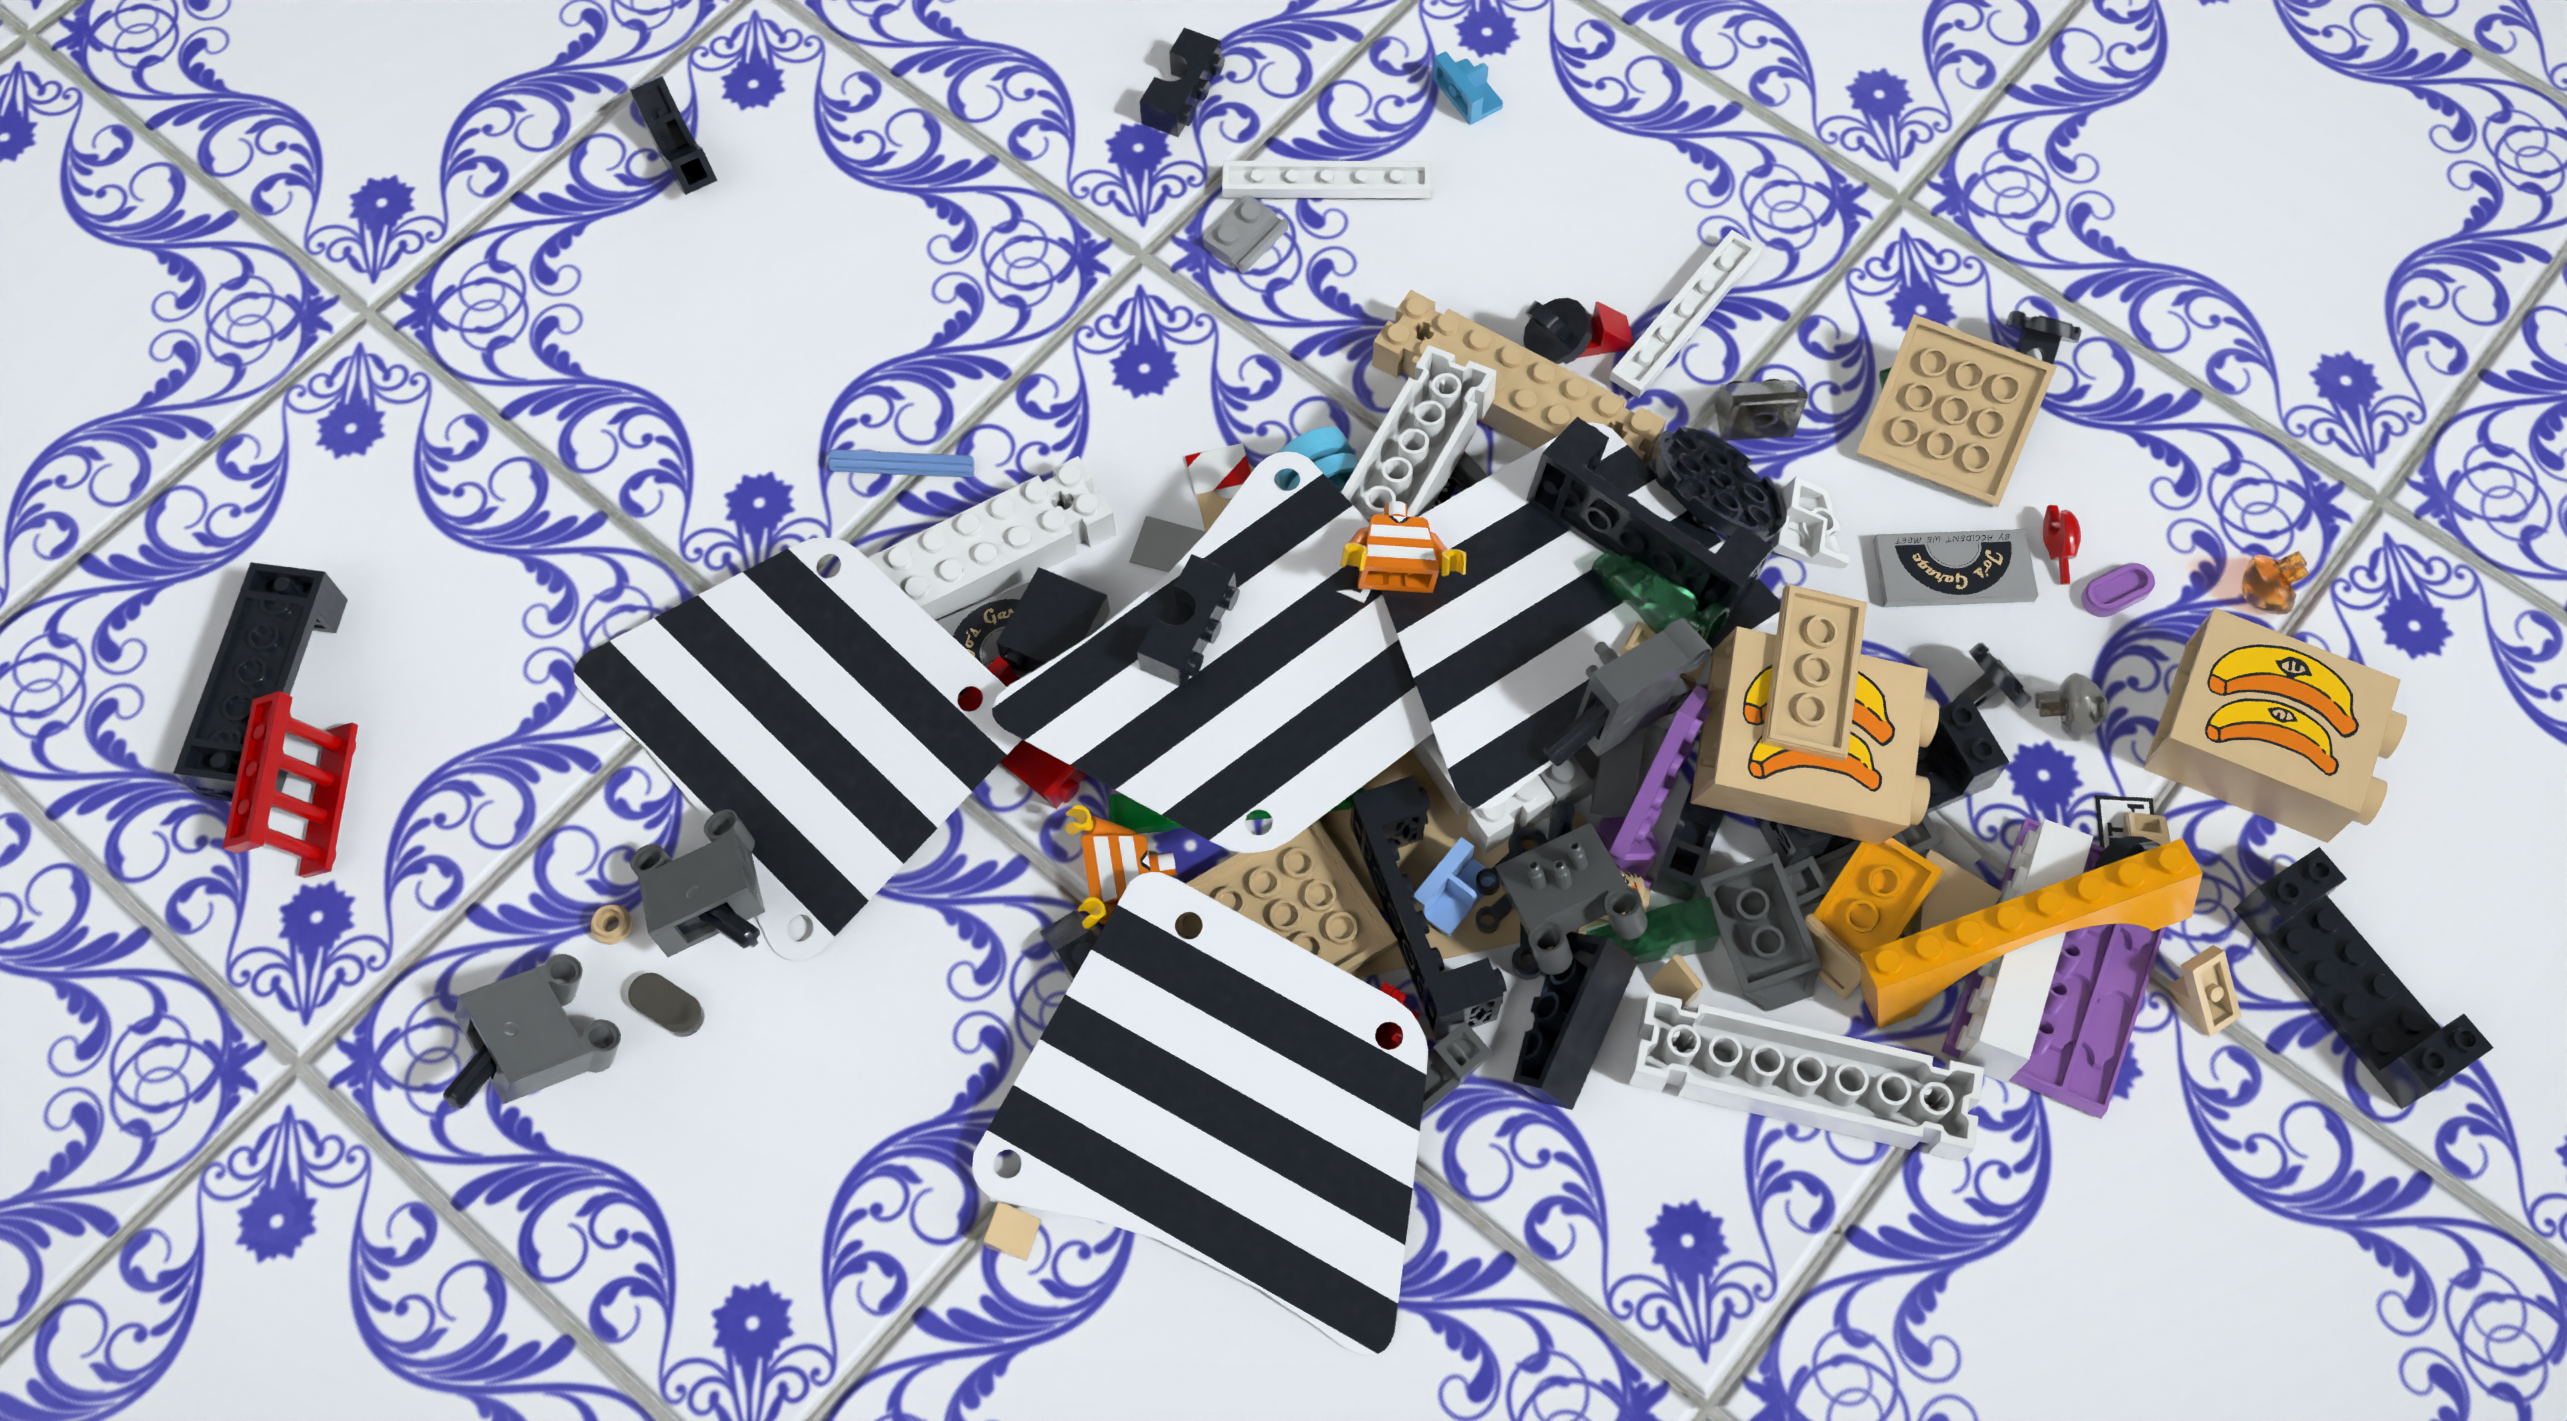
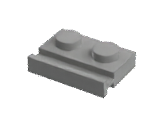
(1245, 234)

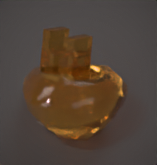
(2268, 582)

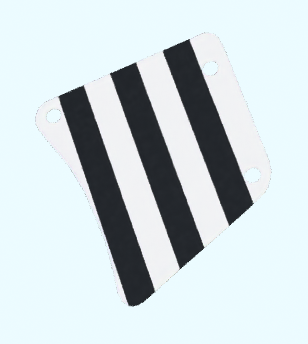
(1512, 638)
(1290, 700)
(812, 719)
(1226, 1109)

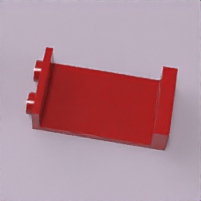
(1036, 768)

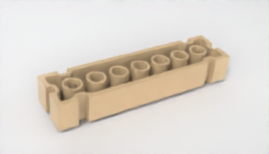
(1532, 393)

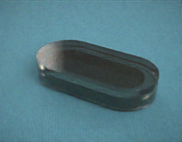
(666, 1004)

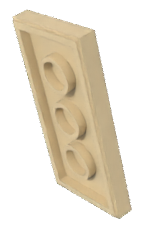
(1814, 673)

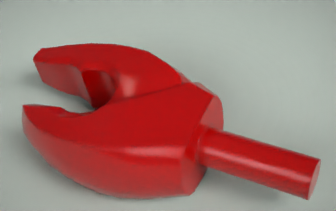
(2061, 538)

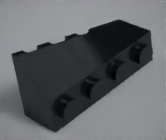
(1572, 1019)

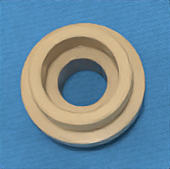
(603, 917)

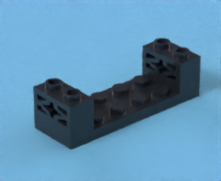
(1611, 520)
(255, 658)
(1957, 763)
(1381, 824)
(2354, 984)

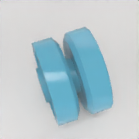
(1327, 450)

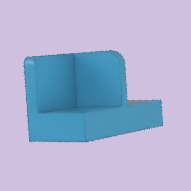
(1466, 87)

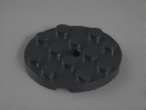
(1717, 483)

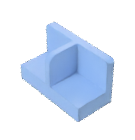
(1451, 889)

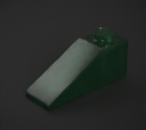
(1671, 930)

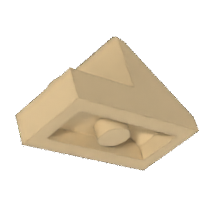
(2207, 991)

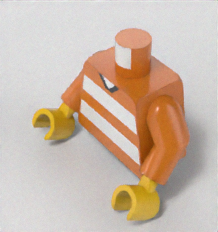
(1400, 553)
(1112, 860)

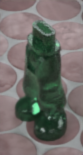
(1657, 598)

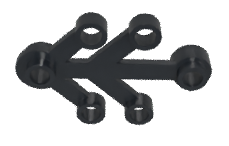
(1503, 906)

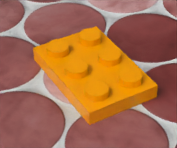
(1877, 894)

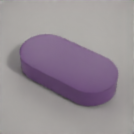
(2118, 590)

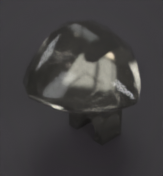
(2077, 703)

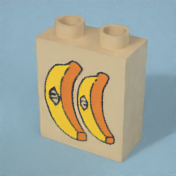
(2277, 727)
(1862, 797)

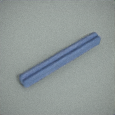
(901, 463)

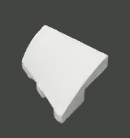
(1809, 526)

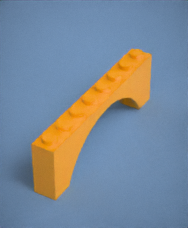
(2139, 890)

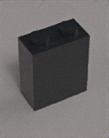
(1050, 620)

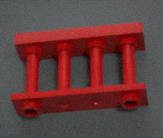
(257, 779)

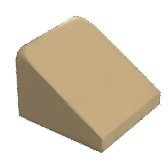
(2146, 825)
(1677, 981)
(1011, 1231)

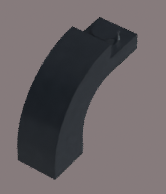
(671, 136)

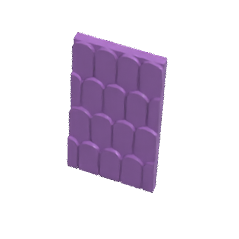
(2087, 1009)

